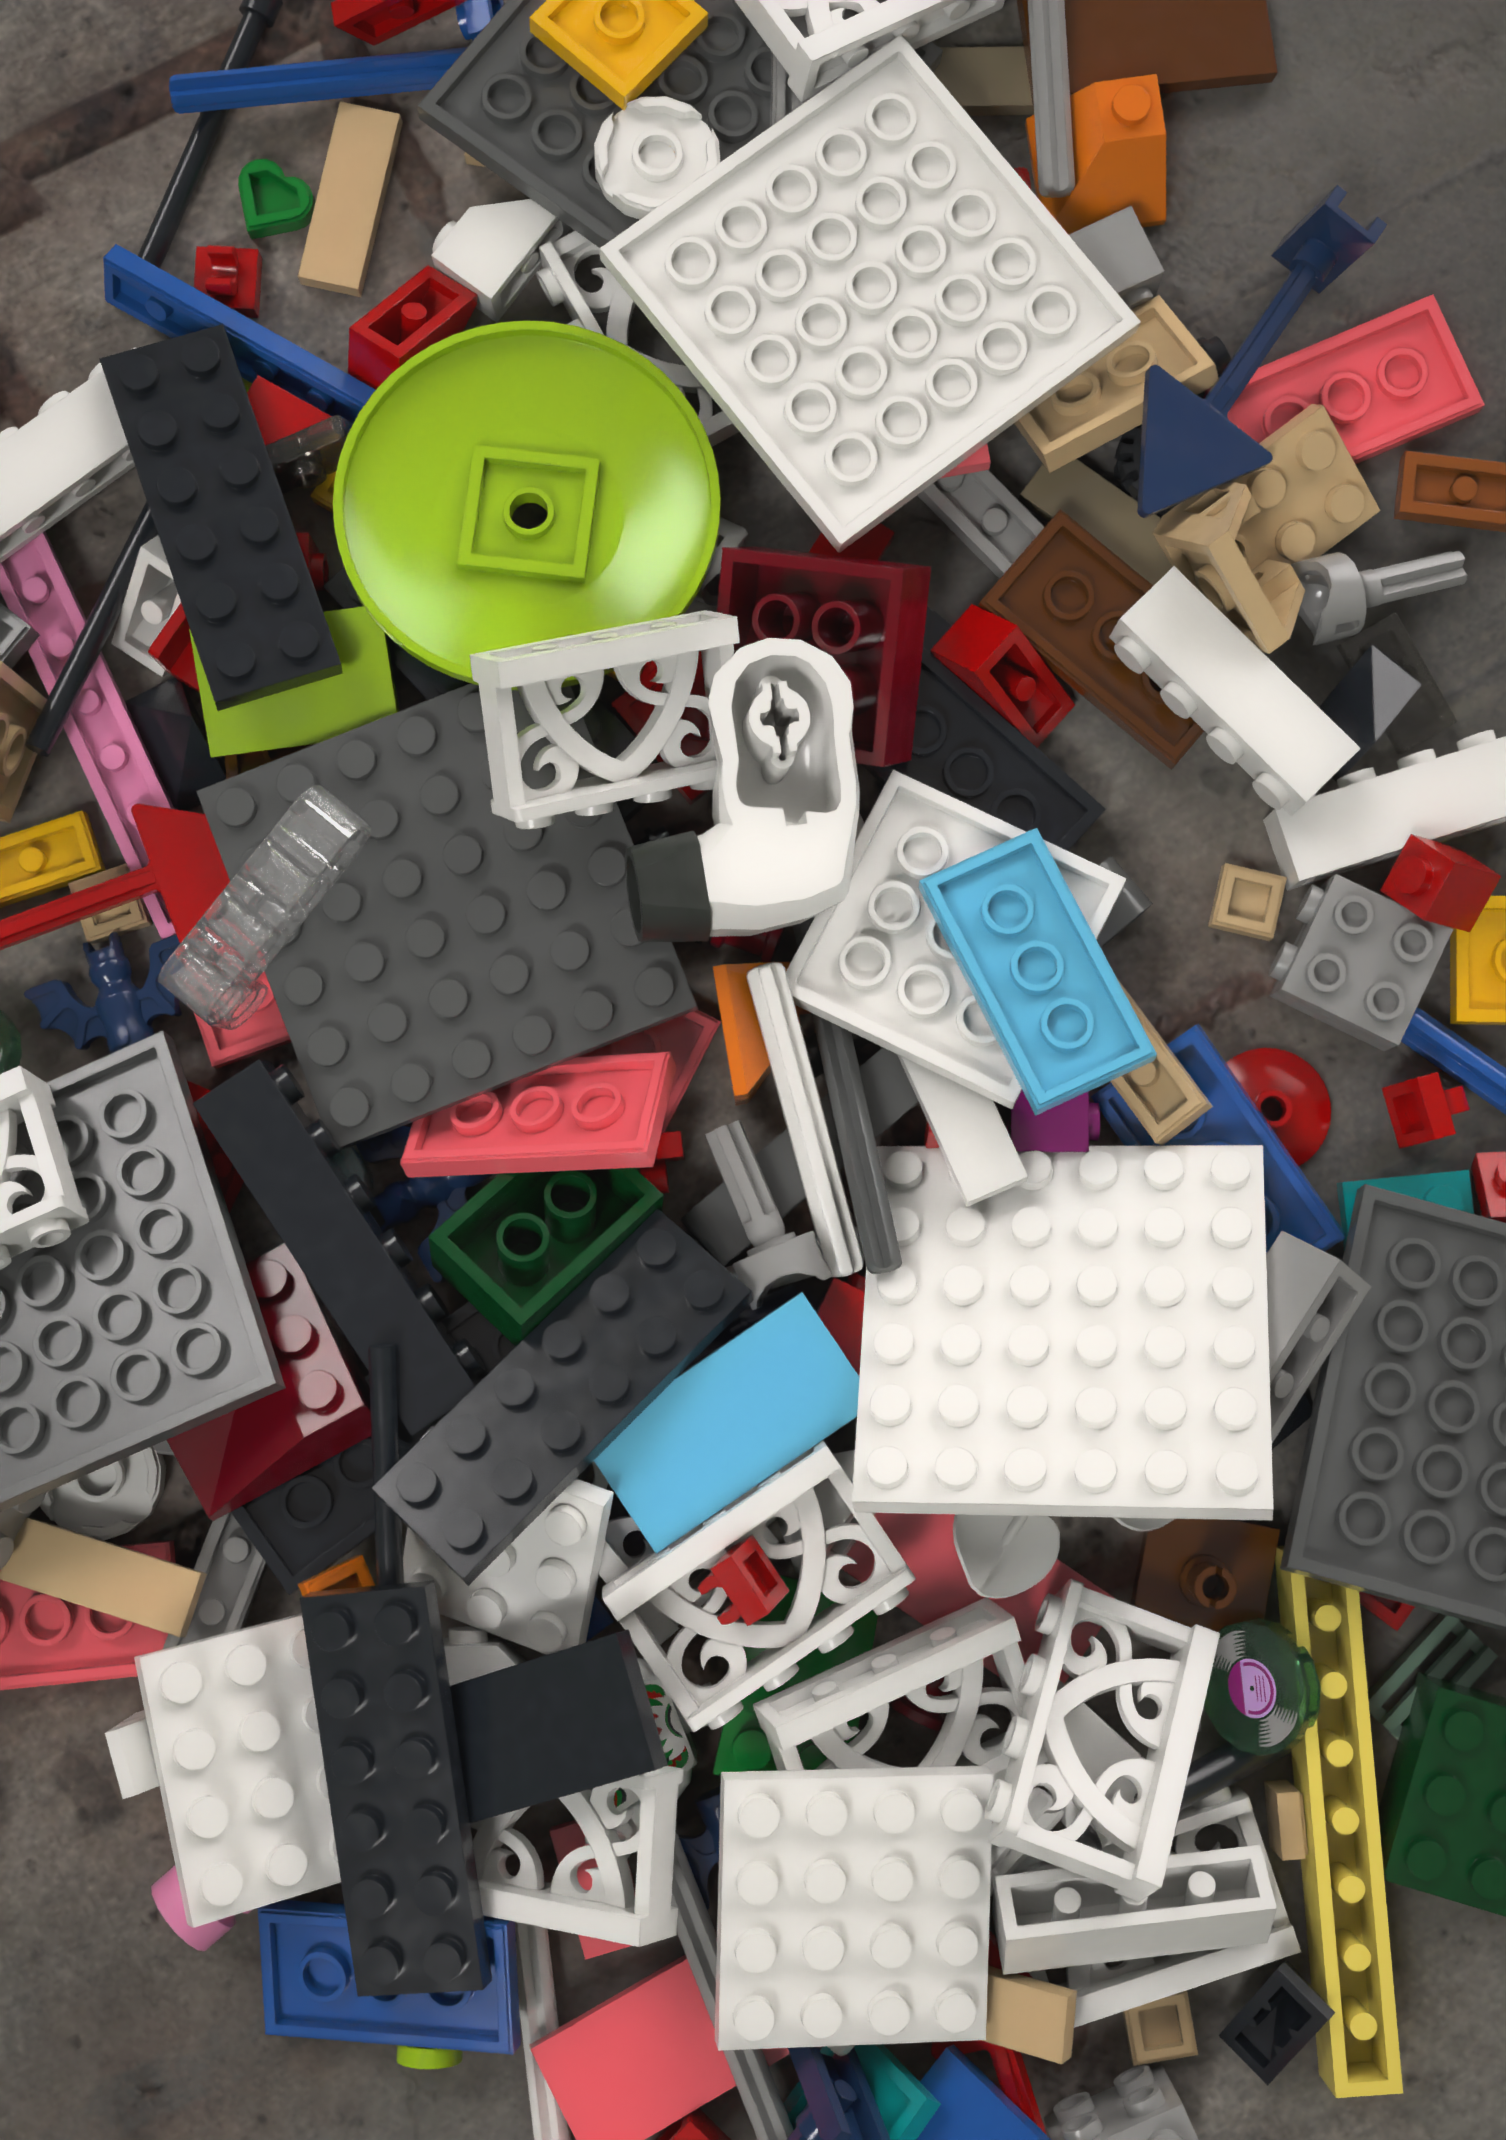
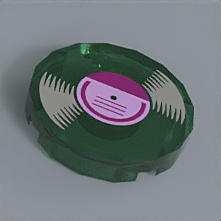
(1262, 1688)

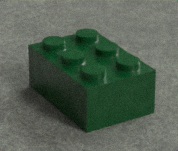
(537, 1239)
(1448, 1797)

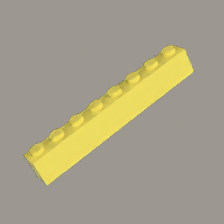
(1344, 1857)

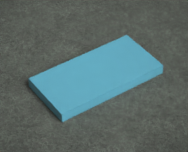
(1036, 971)
(731, 1422)

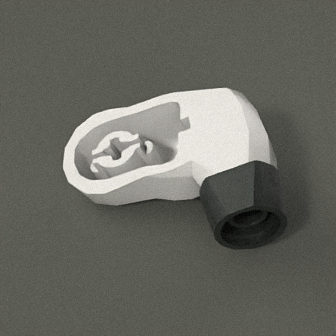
(778, 807)

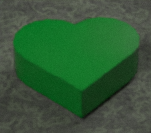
(272, 201)

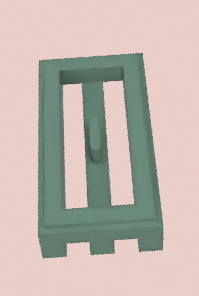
(1413, 1657)

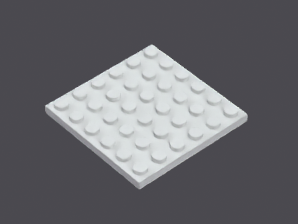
(869, 292)
(1071, 1340)

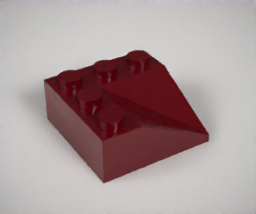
(850, 608)
(295, 1427)

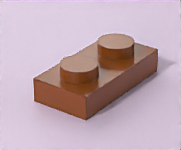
(1451, 491)

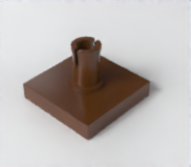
(1206, 1571)

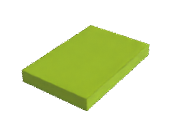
(316, 709)

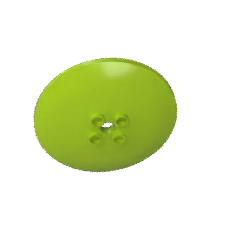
(509, 423)

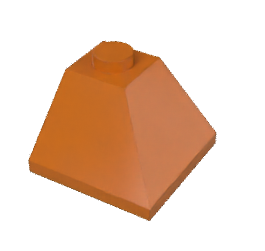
(1116, 154)
(741, 1030)

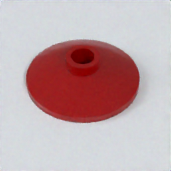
(1296, 1087)

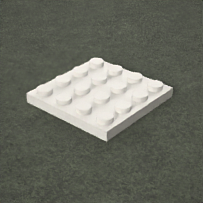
(881, 958)
(240, 1768)
(852, 1907)

